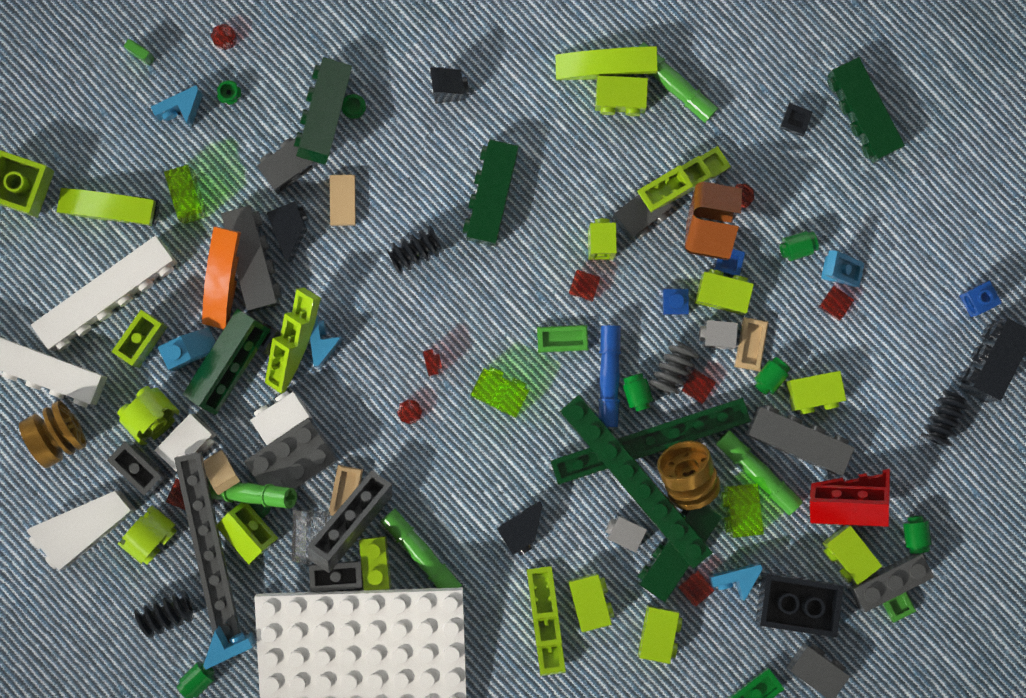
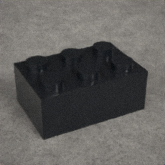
(995, 361)
(799, 604)

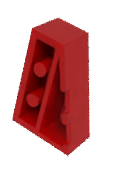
(852, 501)

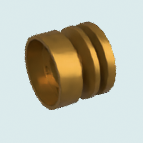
(50, 437)
(689, 475)

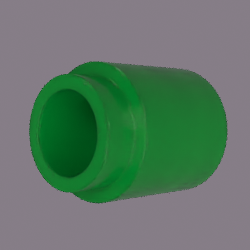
(799, 245)
(771, 376)
(637, 392)
(917, 534)
(195, 681)

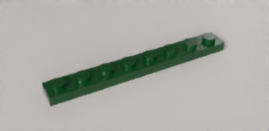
(656, 439)
(636, 481)

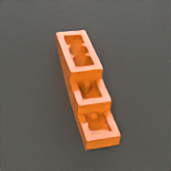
(220, 277)

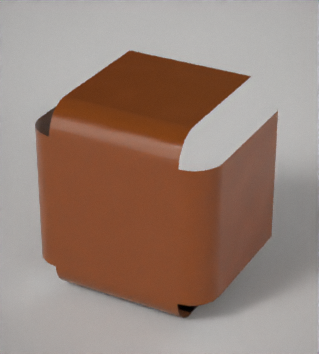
(711, 237)

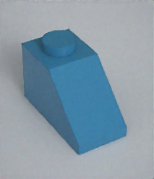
(187, 349)

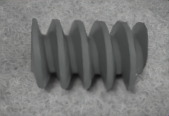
(674, 368)

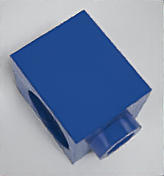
(980, 299)

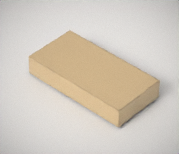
(342, 200)
(751, 344)
(220, 472)
(345, 483)

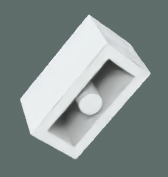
(280, 417)
(187, 438)

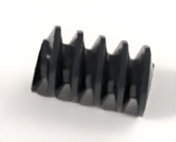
(414, 250)
(946, 418)
(165, 616)

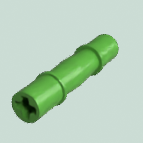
(683, 90)
(759, 472)
(258, 494)
(419, 551)

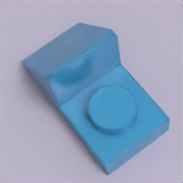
(185, 101)
(842, 269)
(322, 348)
(744, 577)
(222, 650)

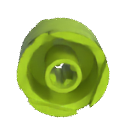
(148, 414)
(147, 534)

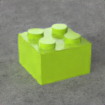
(23, 184)

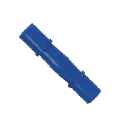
(609, 374)

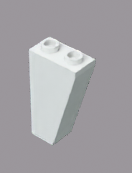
(78, 530)

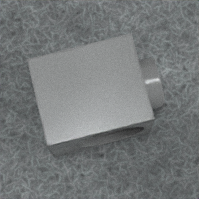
(718, 334)
(625, 533)

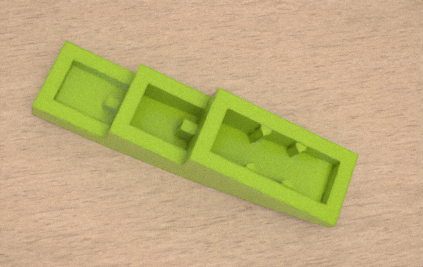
(606, 62)
(683, 179)
(106, 206)
(291, 344)
(546, 621)

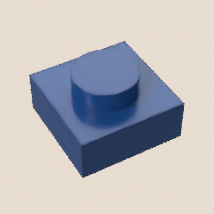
(733, 265)
(675, 301)

